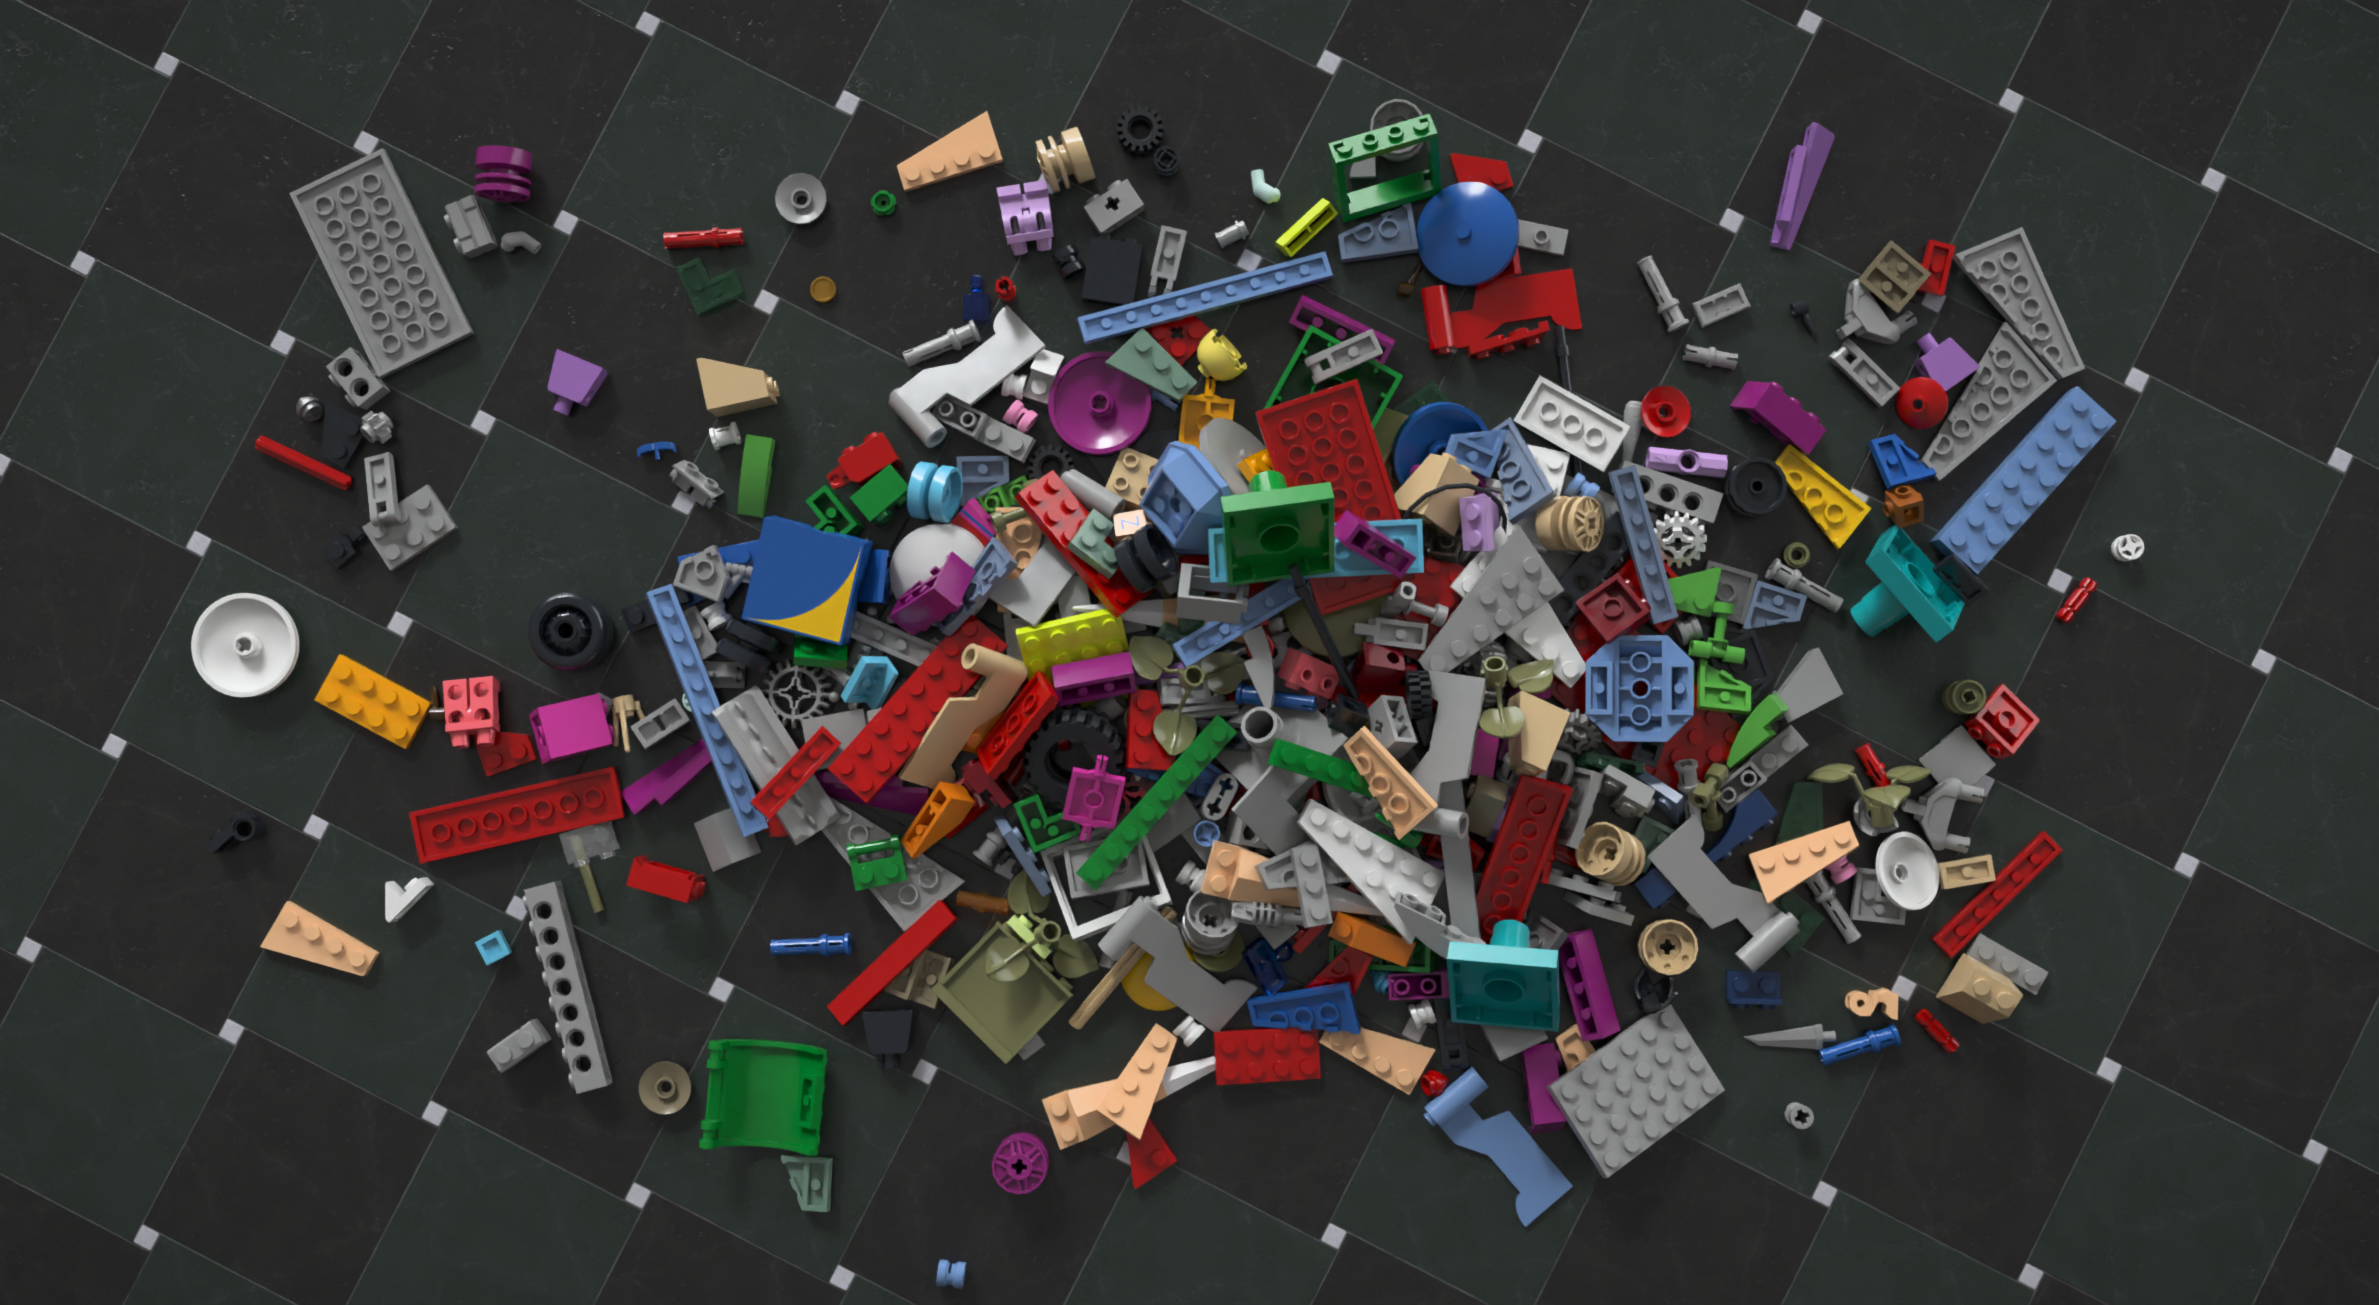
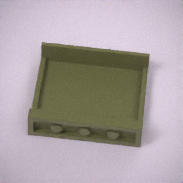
(1003, 1012)

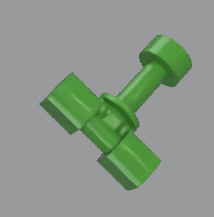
(1717, 646)

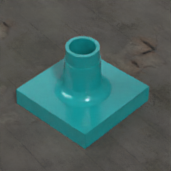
(1905, 588)
(1504, 981)

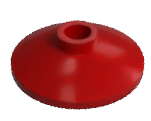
(1933, 399)
(1675, 407)

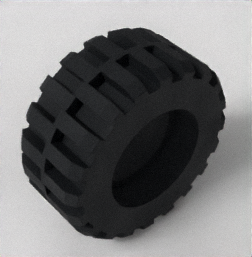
(1070, 724)

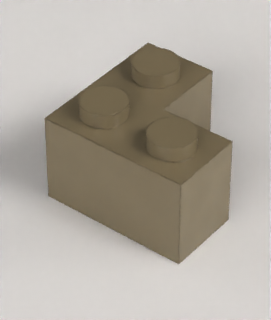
(1483, 803)

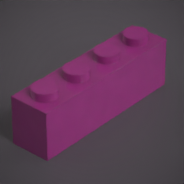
(1335, 324)
(1587, 986)

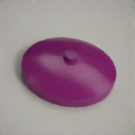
(1098, 406)

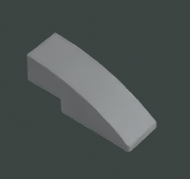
(1261, 665)

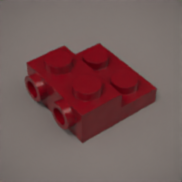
(1614, 608)
(978, 781)

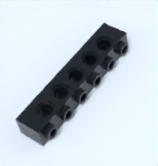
(1581, 568)

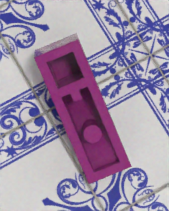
(1373, 544)

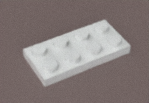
(1572, 423)
(1554, 466)

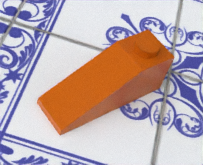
(939, 816)
(1371, 938)

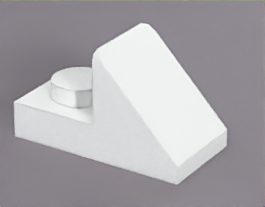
(1043, 372)
(399, 902)

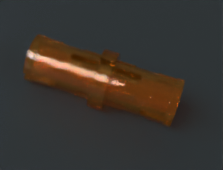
(982, 902)

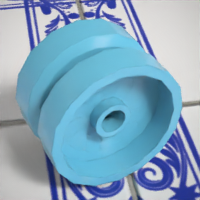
(934, 492)

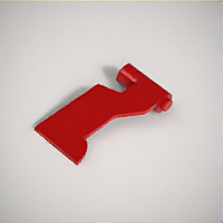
(1499, 303)

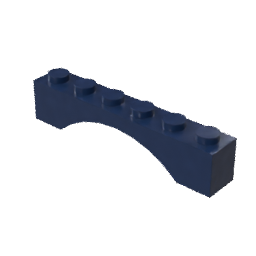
(1744, 819)

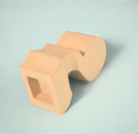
(1864, 1004)

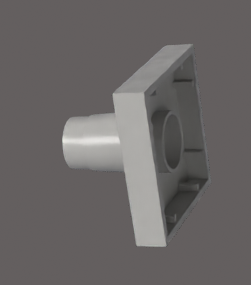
(1286, 724)

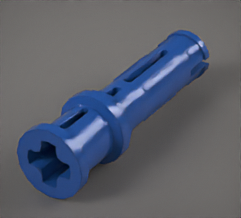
(1248, 695)
(824, 945)
(1870, 1042)

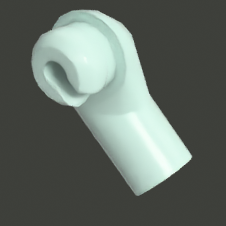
(1261, 189)

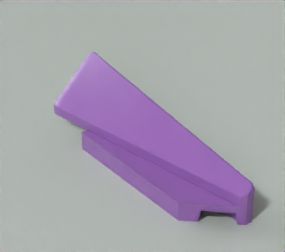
(1799, 183)

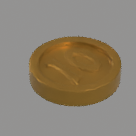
(823, 289)

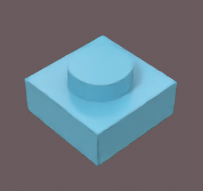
(493, 947)

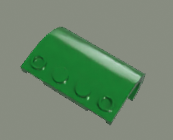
(764, 1095)

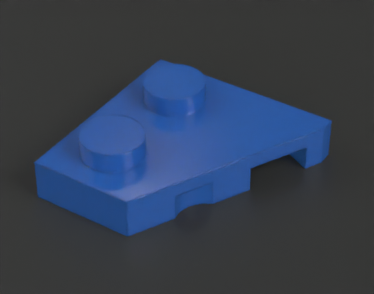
(1897, 462)

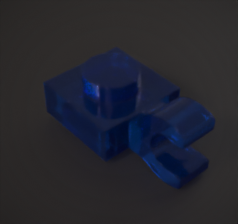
(976, 305)

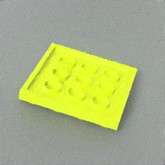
(1071, 640)

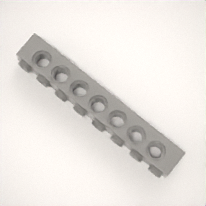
(579, 997)

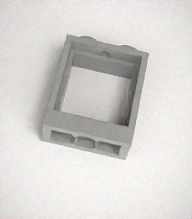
(1206, 608)

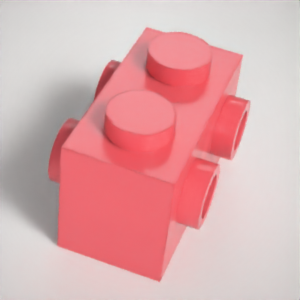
(1309, 673)

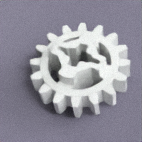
(1690, 538)

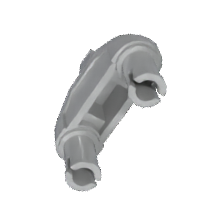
(1868, 320)
(1935, 811)

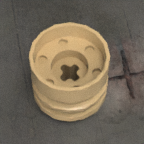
(1065, 159)
(1570, 524)
(1611, 854)
(1683, 946)

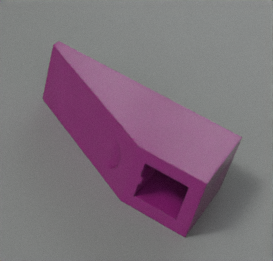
(1418, 985)

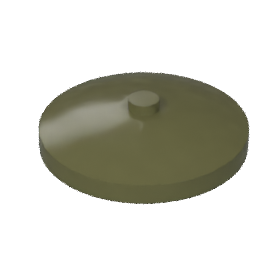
(1338, 623)

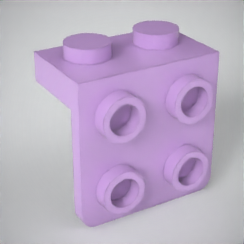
(1479, 522)

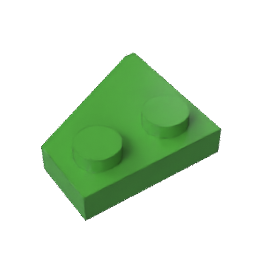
(1696, 591)
(1721, 691)

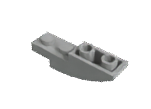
(983, 428)
(1760, 766)
(1429, 924)

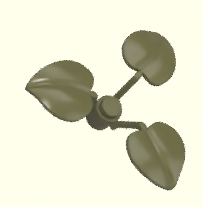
(1221, 669)
(1529, 677)
(1882, 798)
(1005, 959)

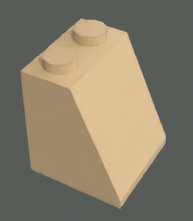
(735, 387)
(1442, 509)
(1535, 744)
(1979, 991)

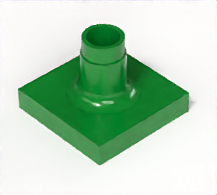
(1277, 528)

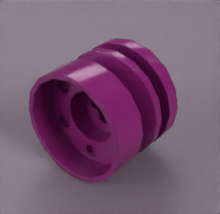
(503, 171)
(1033, 1154)

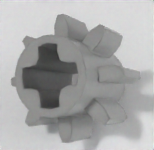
(376, 427)

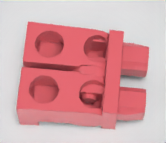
(471, 710)

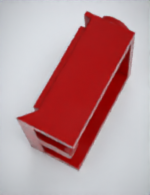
(665, 880)

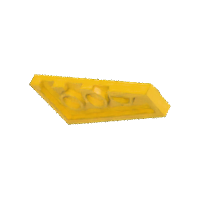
(1823, 497)

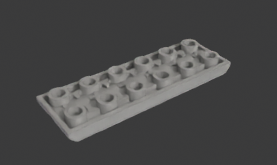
(764, 750)

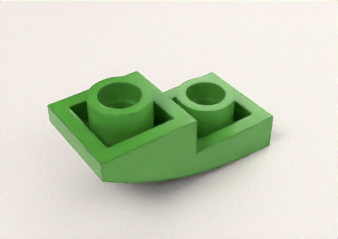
(1002, 495)

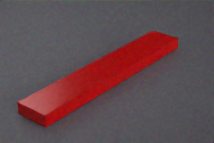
(1996, 894)
(892, 962)

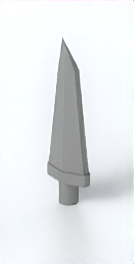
(1804, 1037)

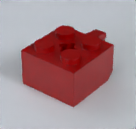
(864, 462)

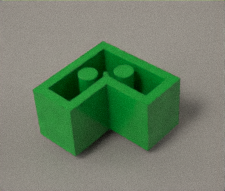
(880, 496)
(833, 512)
(1041, 829)

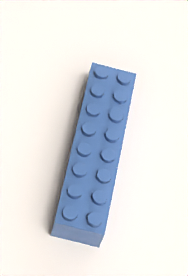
(2024, 479)

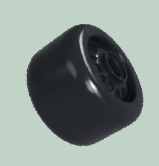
(591, 631)

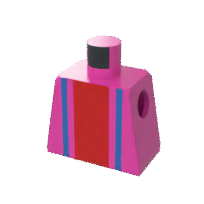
(976, 521)

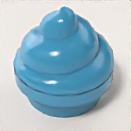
(1380, 980)

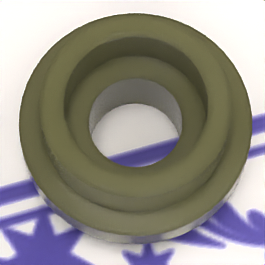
(1803, 551)

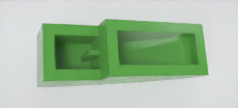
(755, 475)
(1756, 729)

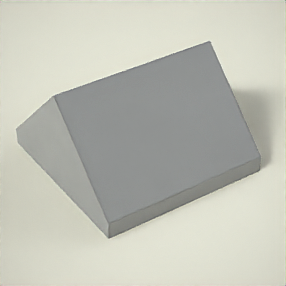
(724, 841)

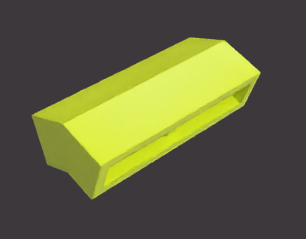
(1303, 225)

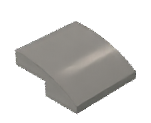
(1958, 757)

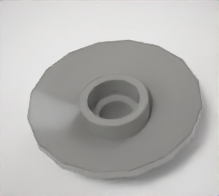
(799, 186)

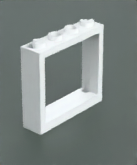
(1108, 921)

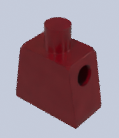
(1379, 668)

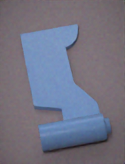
(1503, 1141)

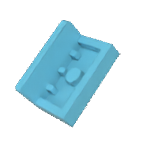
(870, 681)

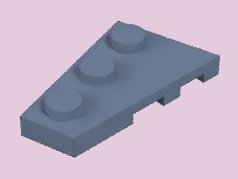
(1383, 237)
(1025, 856)

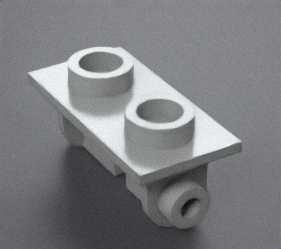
(687, 475)
(725, 674)

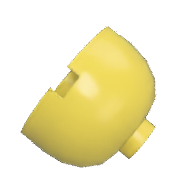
(1219, 357)

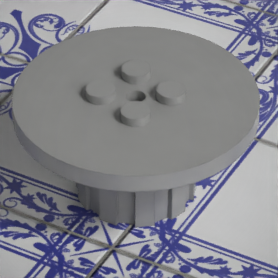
(1225, 446)

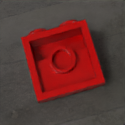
(2002, 723)

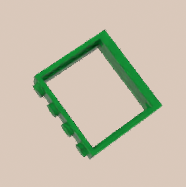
(1393, 192)

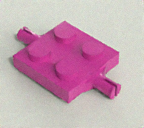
(1093, 798)

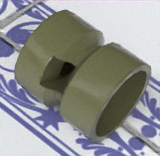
(1963, 697)

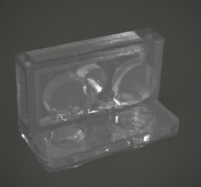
(588, 843)

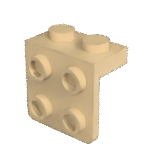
(1130, 477)

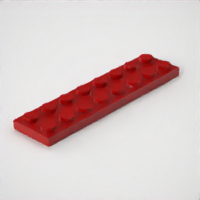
(906, 717)
(517, 815)
(1520, 851)

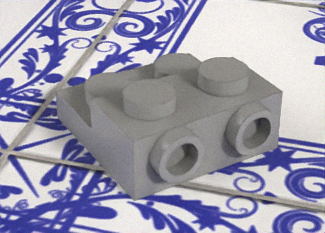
(1630, 795)

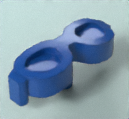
(656, 447)

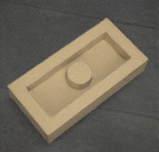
(1966, 871)

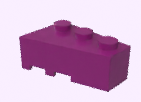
(1540, 1070)

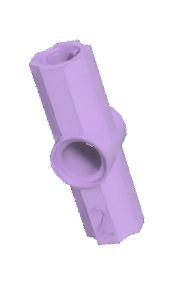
(1702, 463)

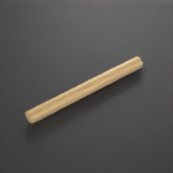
(1112, 979)

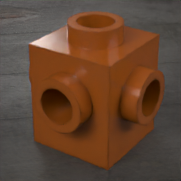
(1904, 506)

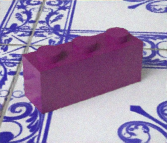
(1094, 679)

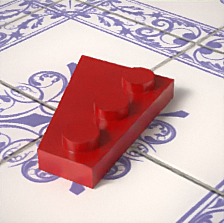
(1483, 348)
(1143, 749)
(1345, 967)

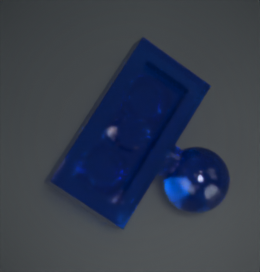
(1265, 964)

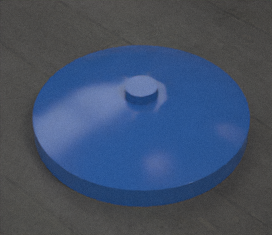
(1467, 234)
(1428, 433)

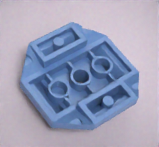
(1184, 498)
(1611, 685)

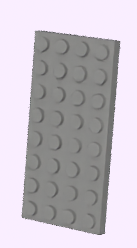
(381, 263)

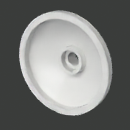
(1907, 871)

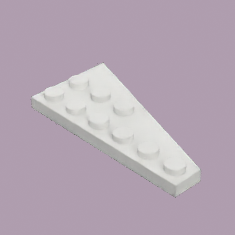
(1539, 632)
(1371, 863)

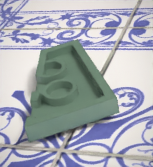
(1151, 364)

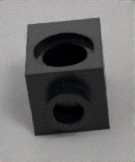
(1346, 715)

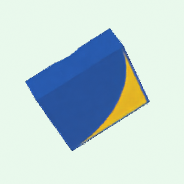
(806, 580)

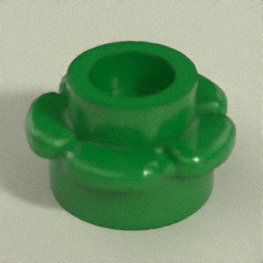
(882, 196)

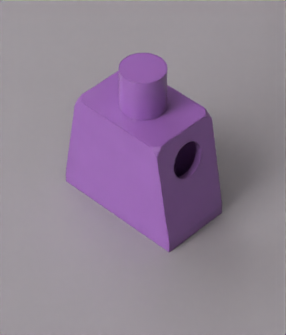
(1944, 361)
(573, 381)

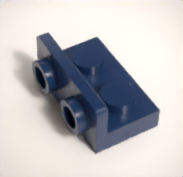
(1752, 988)

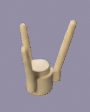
(624, 708)

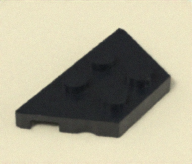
(1148, 443)
(1755, 667)

